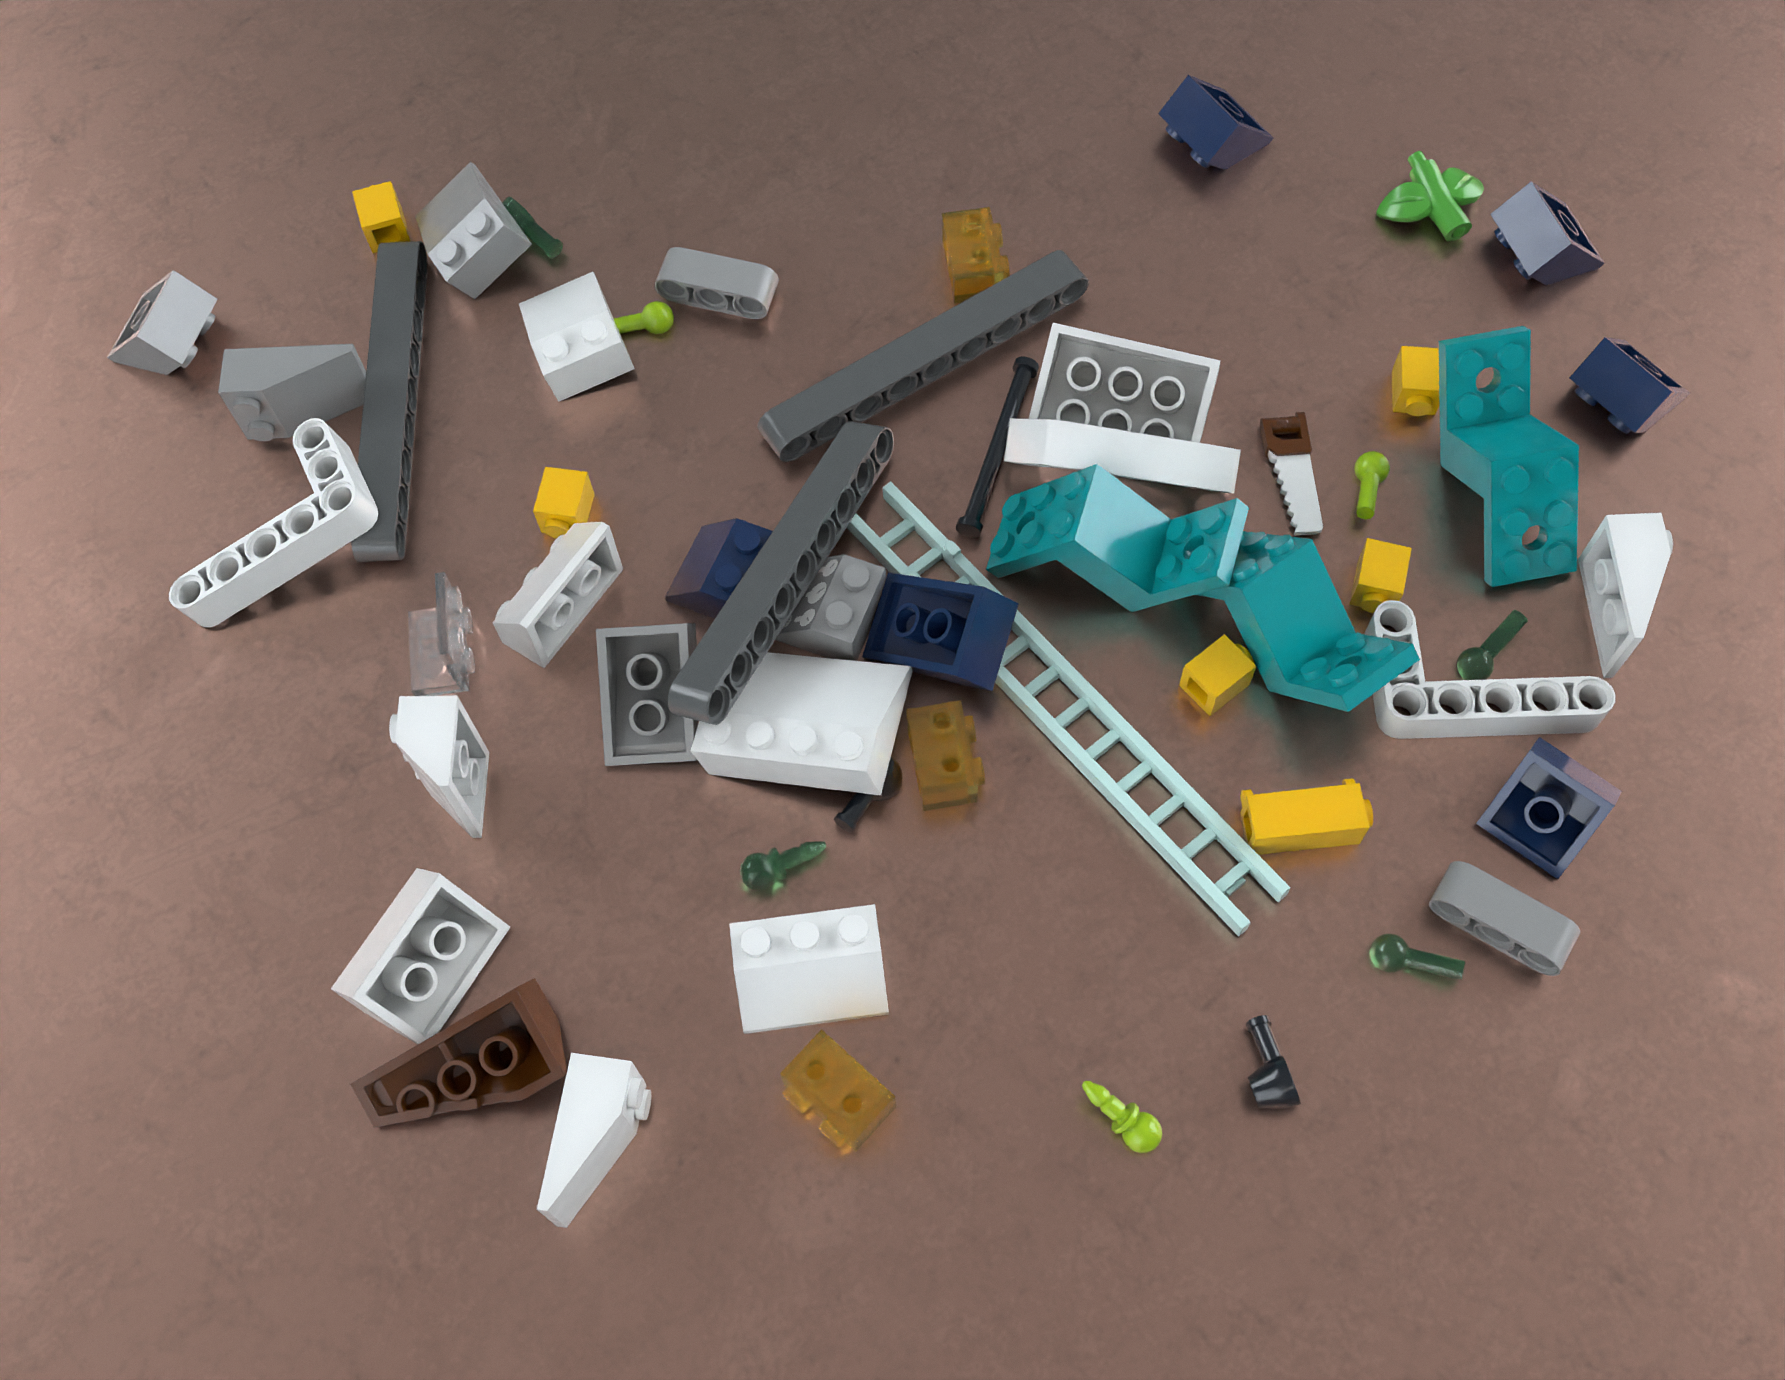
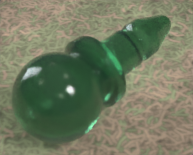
(761, 869)

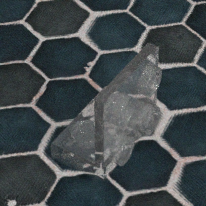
(439, 643)

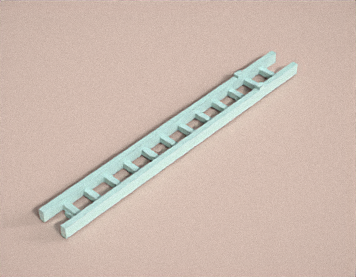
(1090, 700)

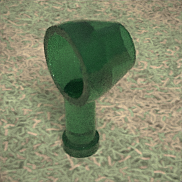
(530, 228)

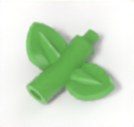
(1433, 195)

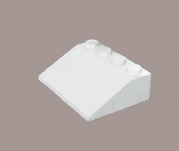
(1124, 385)
(810, 724)

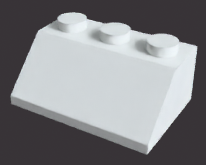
(559, 592)
(445, 755)
(421, 956)
(808, 969)

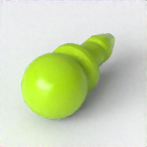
(1139, 1129)

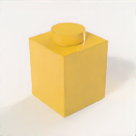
(380, 215)
(1416, 381)
(562, 500)
(1379, 574)
(1218, 674)

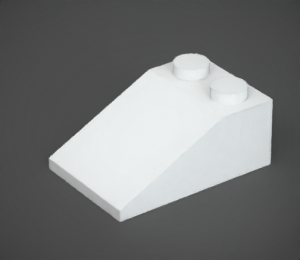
(575, 337)
(1622, 580)
(592, 1129)

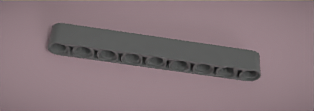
(922, 355)
(392, 396)
(780, 574)

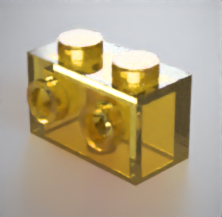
(972, 252)
(943, 755)
(837, 1091)

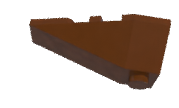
(479, 1061)

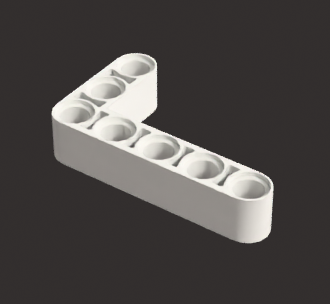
(1122, 454)
(289, 542)
(1470, 697)

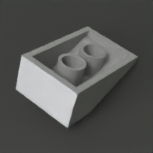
(470, 233)
(282, 387)
(635, 684)

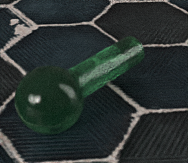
(1478, 662)
(1392, 954)

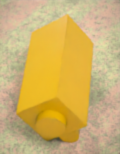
(1305, 818)

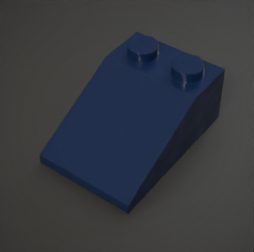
(941, 629)

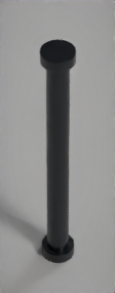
(970, 524)

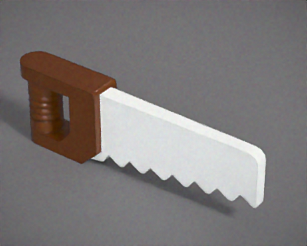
(1293, 470)

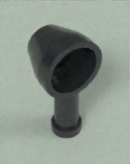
(860, 801)
(1272, 1082)

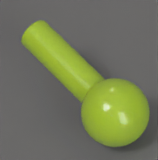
(655, 318)
(1371, 470)

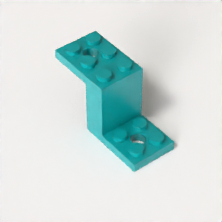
(1508, 456)
(1118, 539)
(1301, 627)

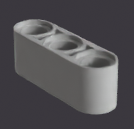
(716, 283)
(1505, 918)

